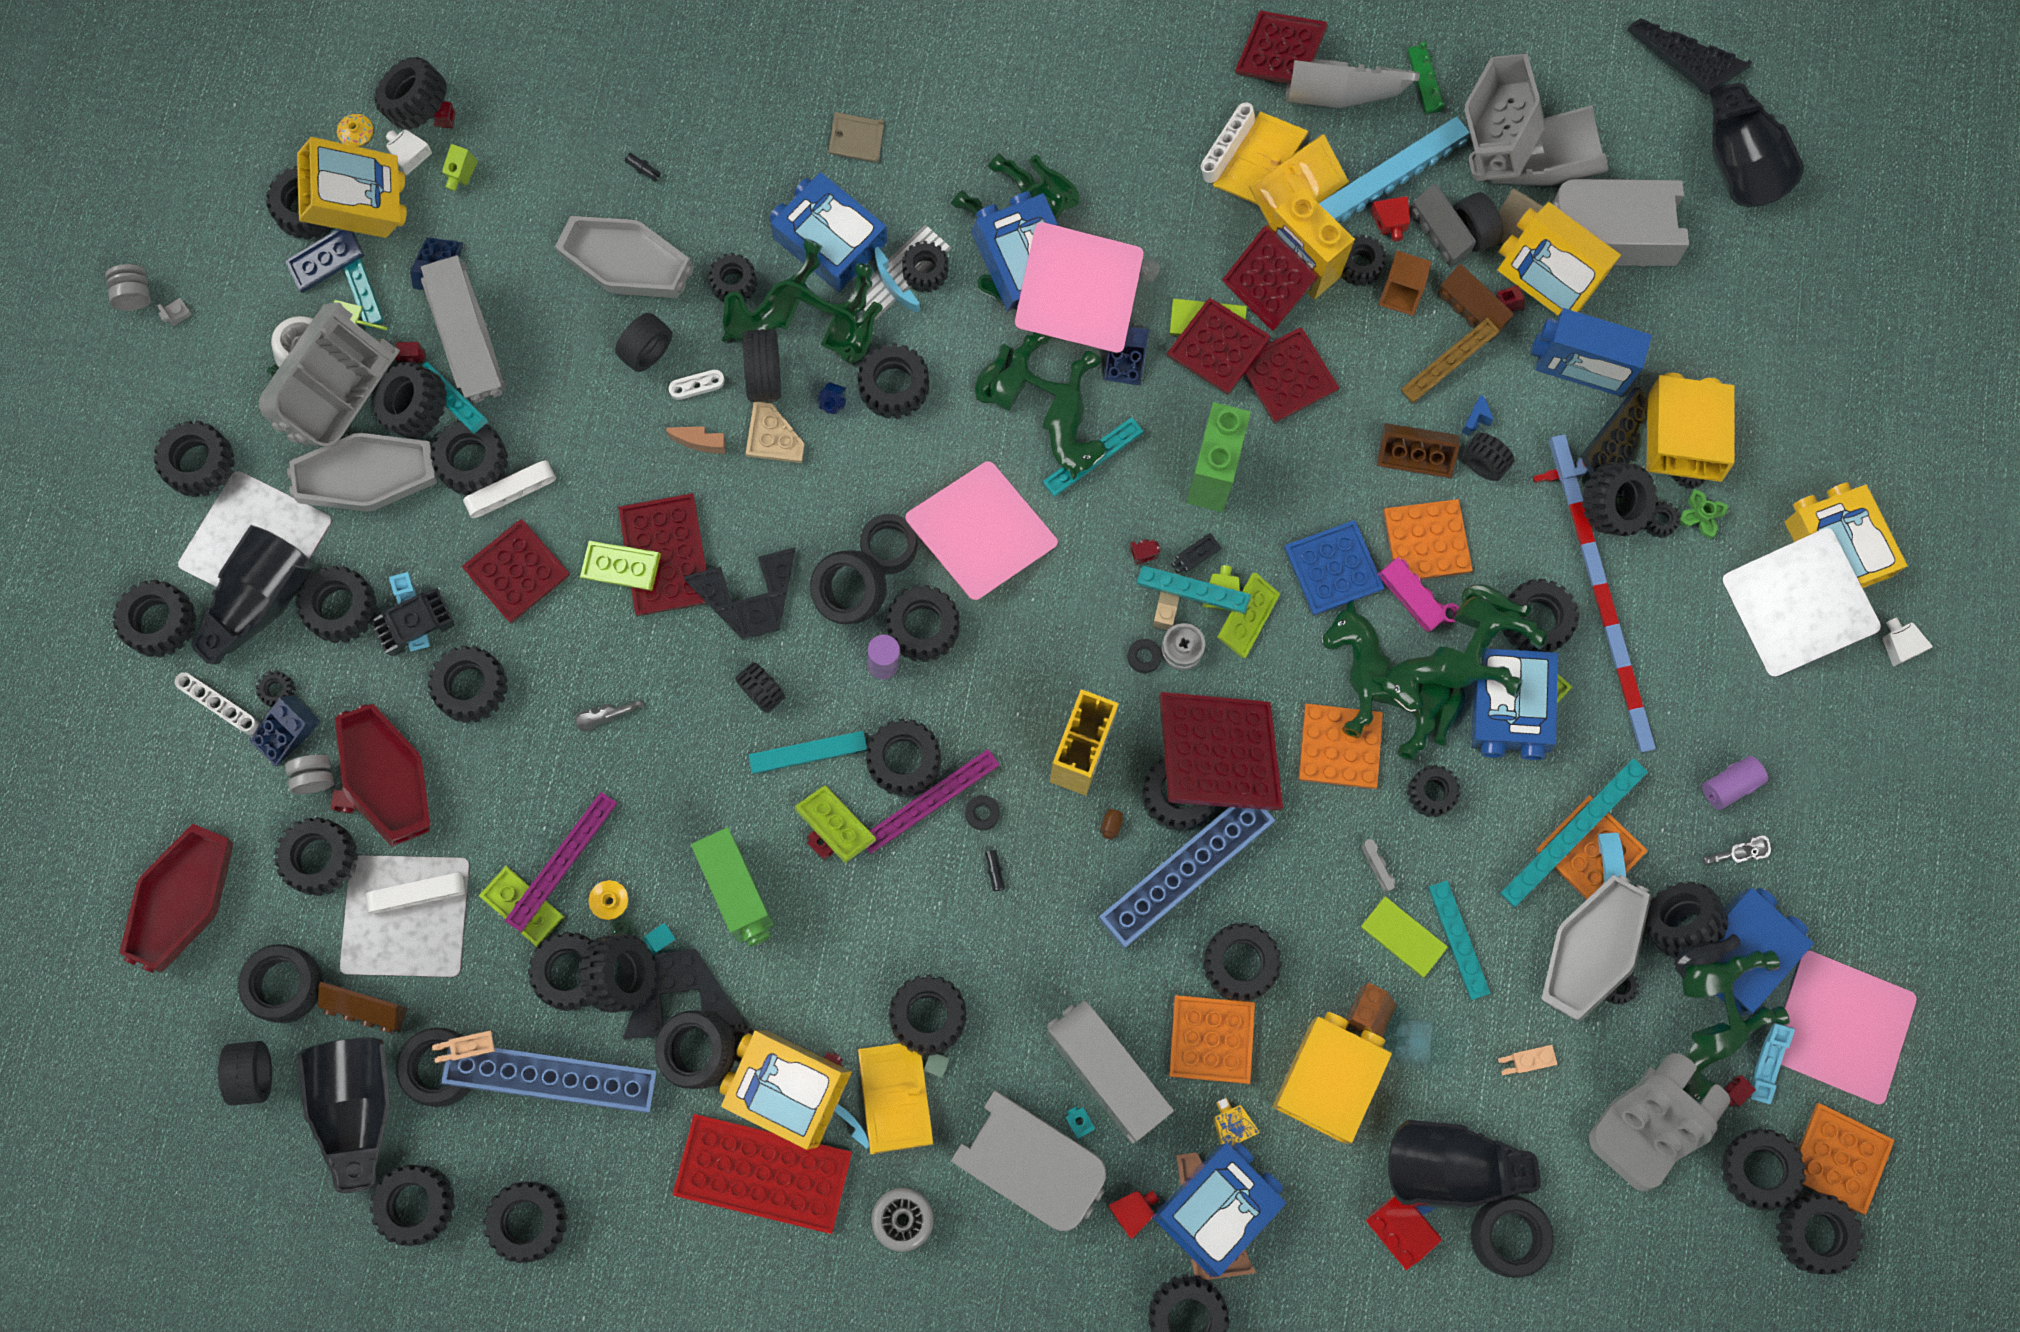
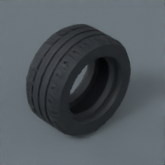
(761, 365)
(822, 587)
(254, 971)
(669, 1043)
(408, 1069)
(1541, 1233)

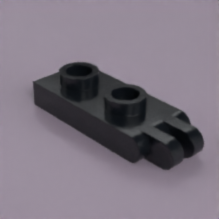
(1196, 553)

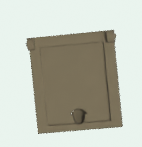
(860, 137)
(1513, 210)

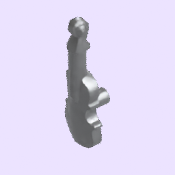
(593, 717)
(1756, 847)

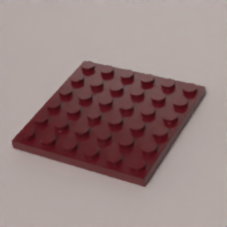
(1220, 751)

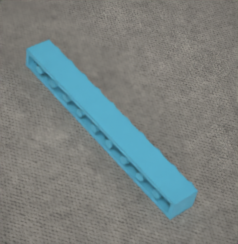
(1396, 170)

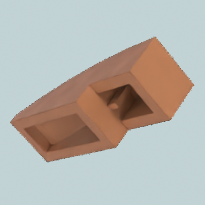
(698, 439)

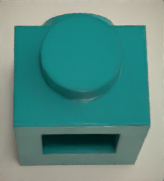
(1079, 1130)

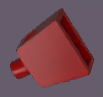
(1392, 217)
(1134, 1211)

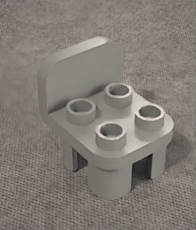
(1656, 1124)

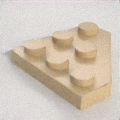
(772, 436)

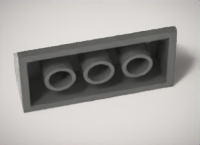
(1443, 226)

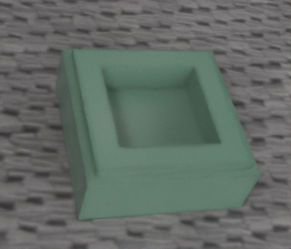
(936, 1065)

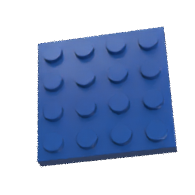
(1333, 567)

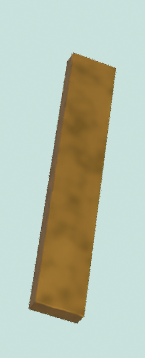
(1450, 360)

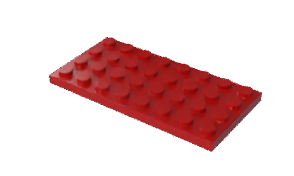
(762, 1174)

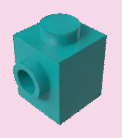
(658, 938)

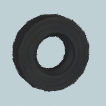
(1144, 667)
(983, 800)

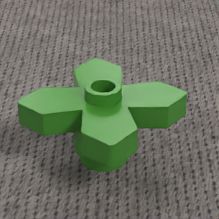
(1703, 513)

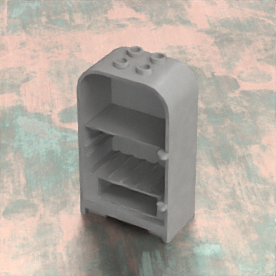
(1629, 216)
(325, 379)
(1108, 1071)
(1034, 1164)

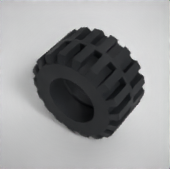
(1373, 252)
(920, 253)
(730, 265)
(1488, 456)
(760, 687)
(1447, 783)

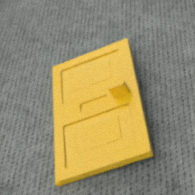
(1262, 150)
(1310, 168)
(894, 1098)

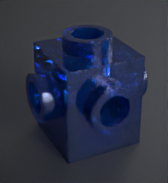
(832, 398)

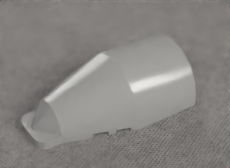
(1341, 86)
(1564, 152)

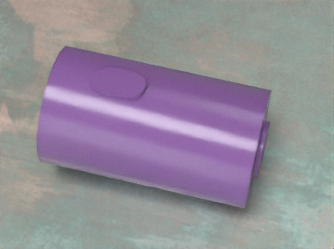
(883, 656)
(1735, 782)

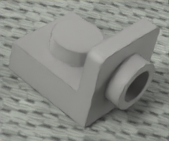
(174, 312)

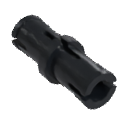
(642, 167)
(994, 870)

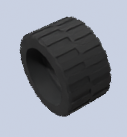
(245, 1073)

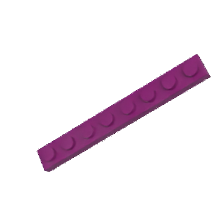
(932, 799)
(560, 862)

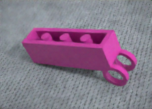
(1414, 596)

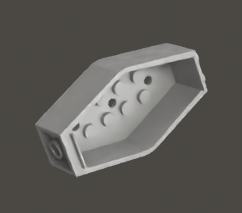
(1489, 112)
(462, 329)

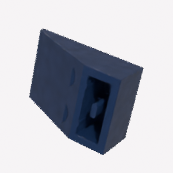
(433, 251)
(1129, 363)
(284, 729)

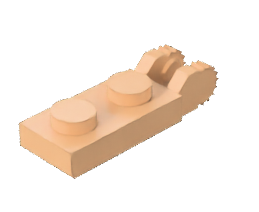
(466, 1046)
(1530, 1060)

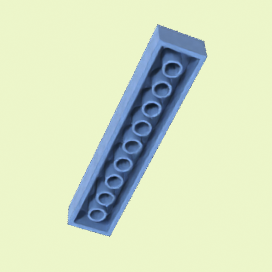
(1183, 873)
(554, 1079)

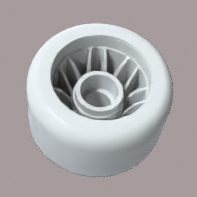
(287, 335)

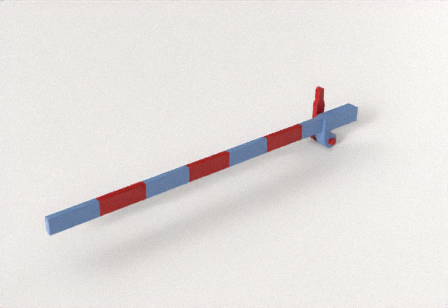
(1568, 475)

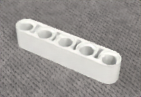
(1228, 142)
(509, 489)
(210, 699)
(415, 893)

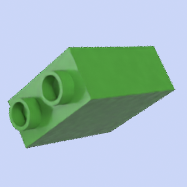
(1218, 457)
(734, 887)

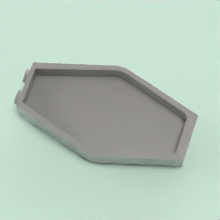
(624, 257)
(362, 472)
(1596, 948)

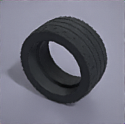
(1481, 220)
(643, 342)
(885, 522)

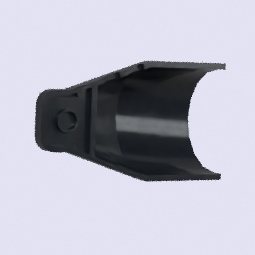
(1752, 149)
(251, 592)
(346, 1106)
(1456, 1167)

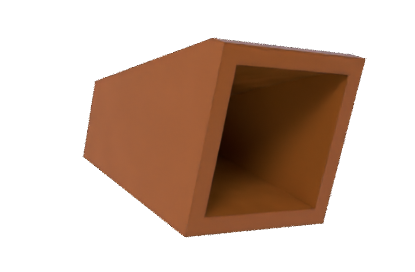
(1405, 283)
(1371, 1010)

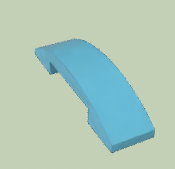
(907, 298)
(404, 590)
(1612, 855)
(1770, 1061)
(859, 1134)

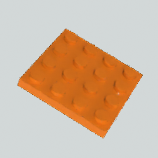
(1429, 538)
(1332, 755)
(1584, 864)
(1212, 1039)
(1843, 1157)

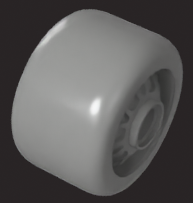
(885, 1218)

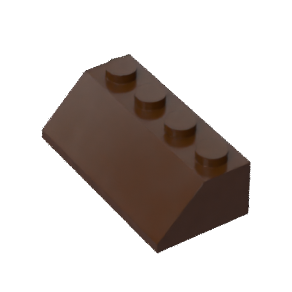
(1473, 300)
(1418, 450)
(360, 1006)

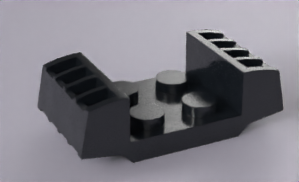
(411, 621)

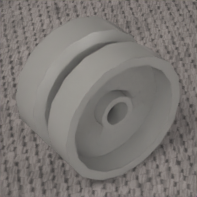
(1177, 656)
(309, 774)

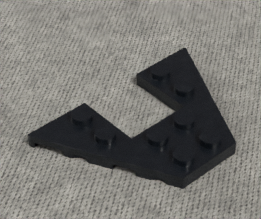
(754, 614)
(680, 973)

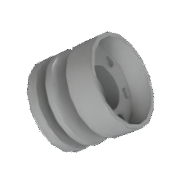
(128, 287)

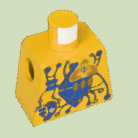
(1233, 1124)

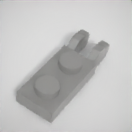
(1378, 866)

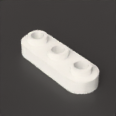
(687, 384)

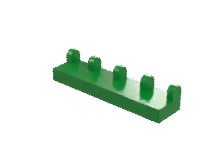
(1427, 83)

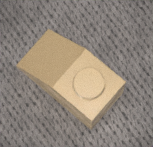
(1165, 611)

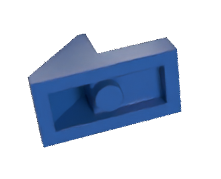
(1480, 413)

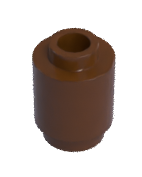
(1111, 824)

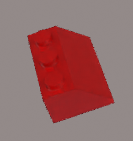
(1403, 1231)

